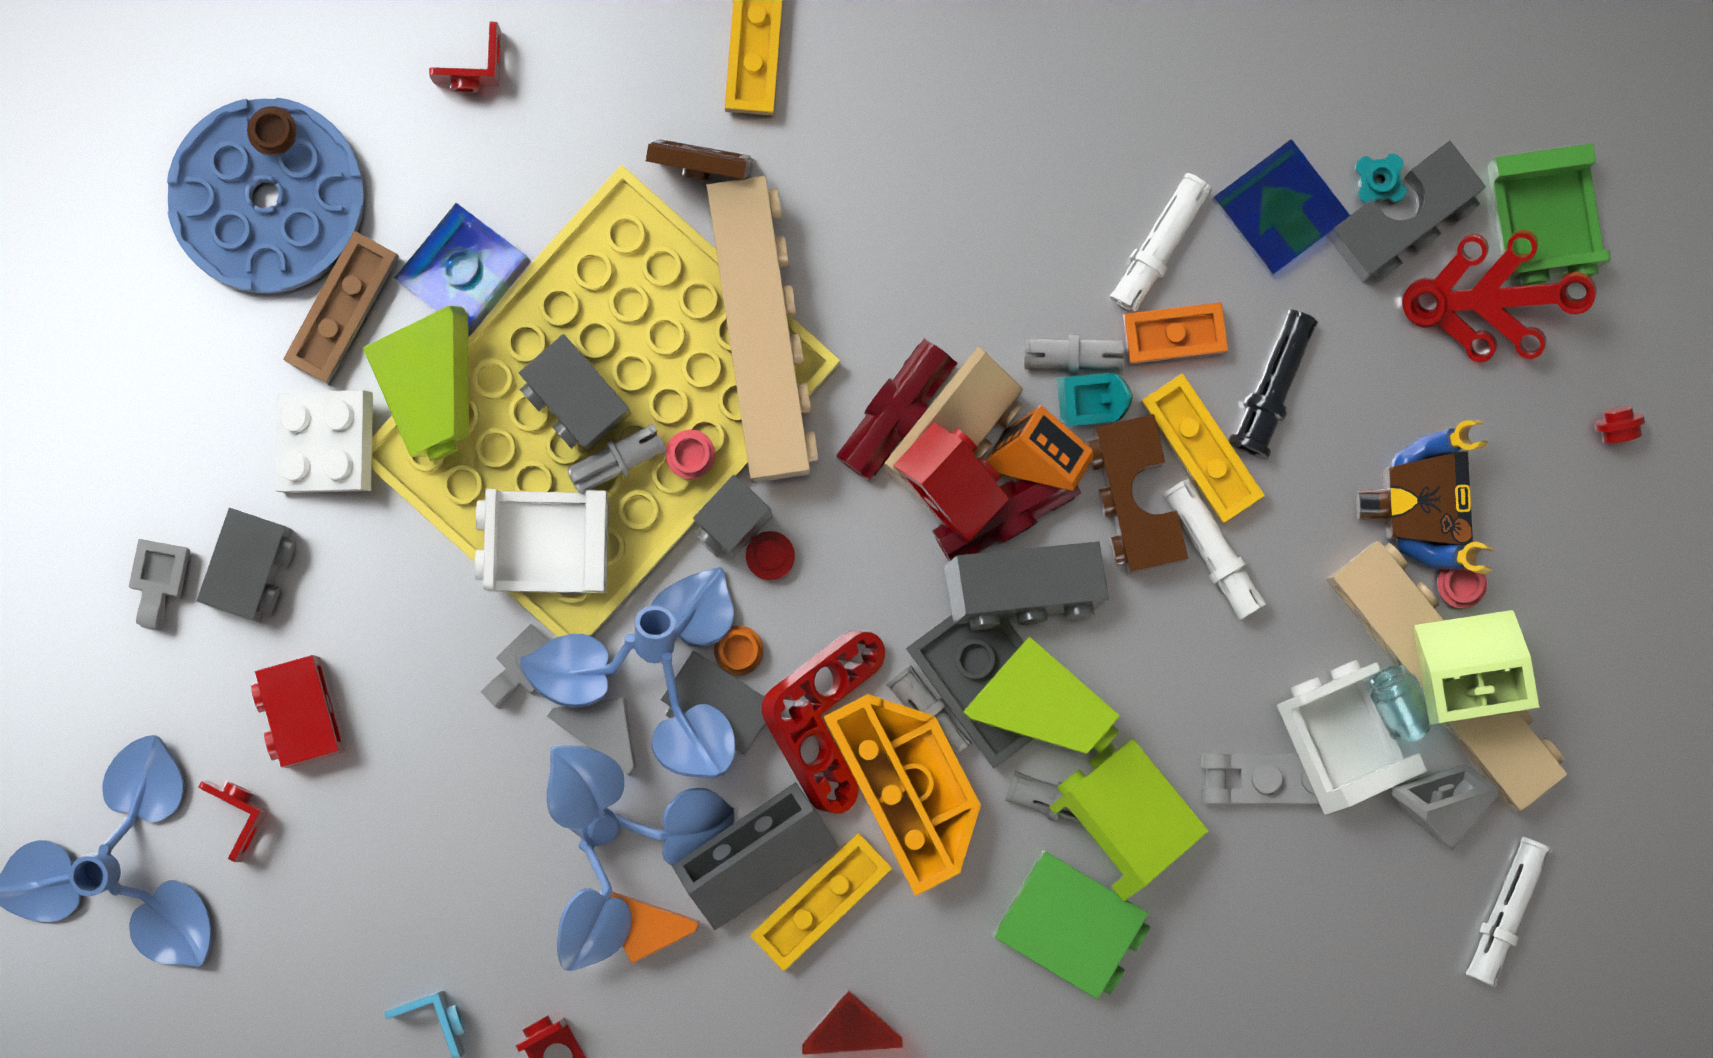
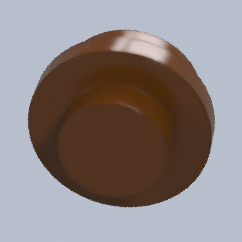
(272, 131)

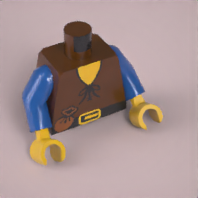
(1429, 501)

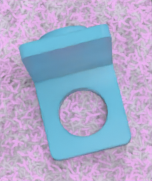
(449, 1018)

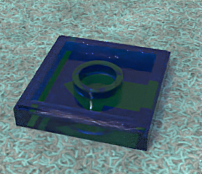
(1281, 207)
(463, 266)

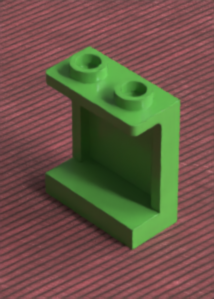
(1554, 200)
(1072, 926)

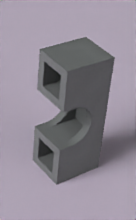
(1443, 188)

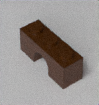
(1142, 538)

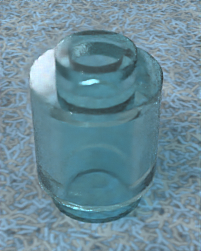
(1400, 703)

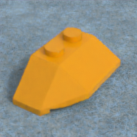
(909, 785)

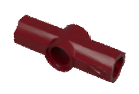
(896, 409)
(1025, 505)

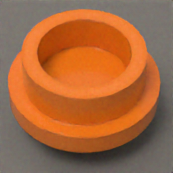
(739, 651)

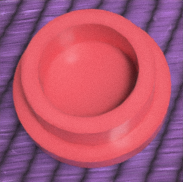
(690, 454)
(1461, 587)

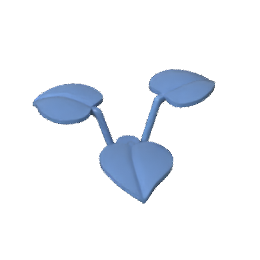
(695, 610)
(577, 798)
(47, 885)

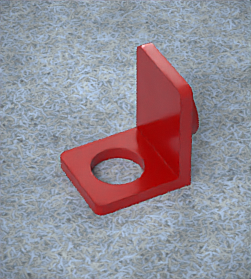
(468, 79)
(241, 799)
(545, 1033)

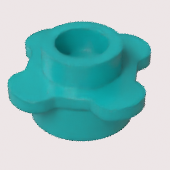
(1390, 169)

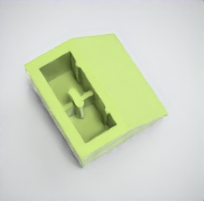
(1475, 667)

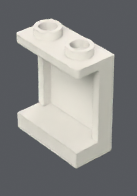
(543, 541)
(1345, 739)

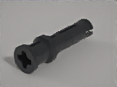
(1266, 405)

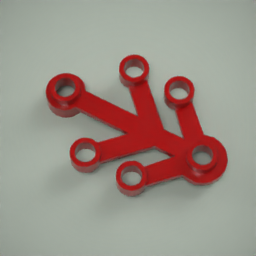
(1490, 298)

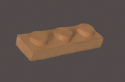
(341, 307)

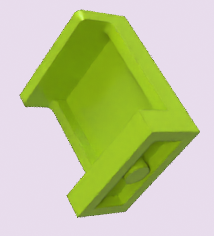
(1131, 814)

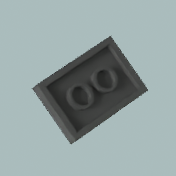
(960, 666)

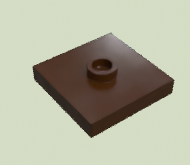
(699, 161)

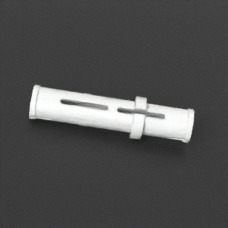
(1155, 252)
(1215, 550)
(1508, 912)

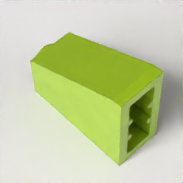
(426, 381)
(1044, 702)

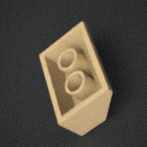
(972, 402)

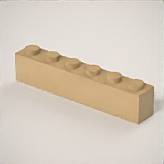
(759, 329)
(1497, 744)

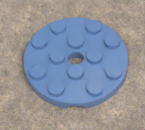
(275, 245)

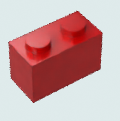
(952, 480)
(297, 712)

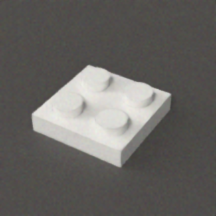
(323, 441)

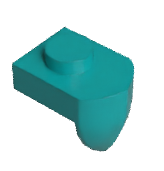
(1093, 399)

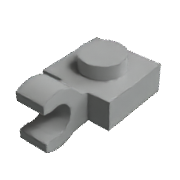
(159, 573)
(507, 681)

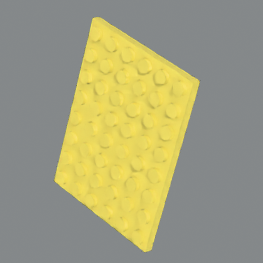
(651, 319)

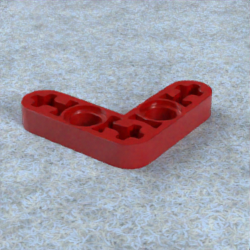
(807, 722)

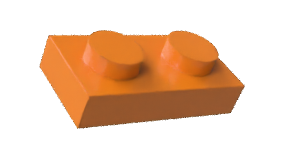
(1175, 333)

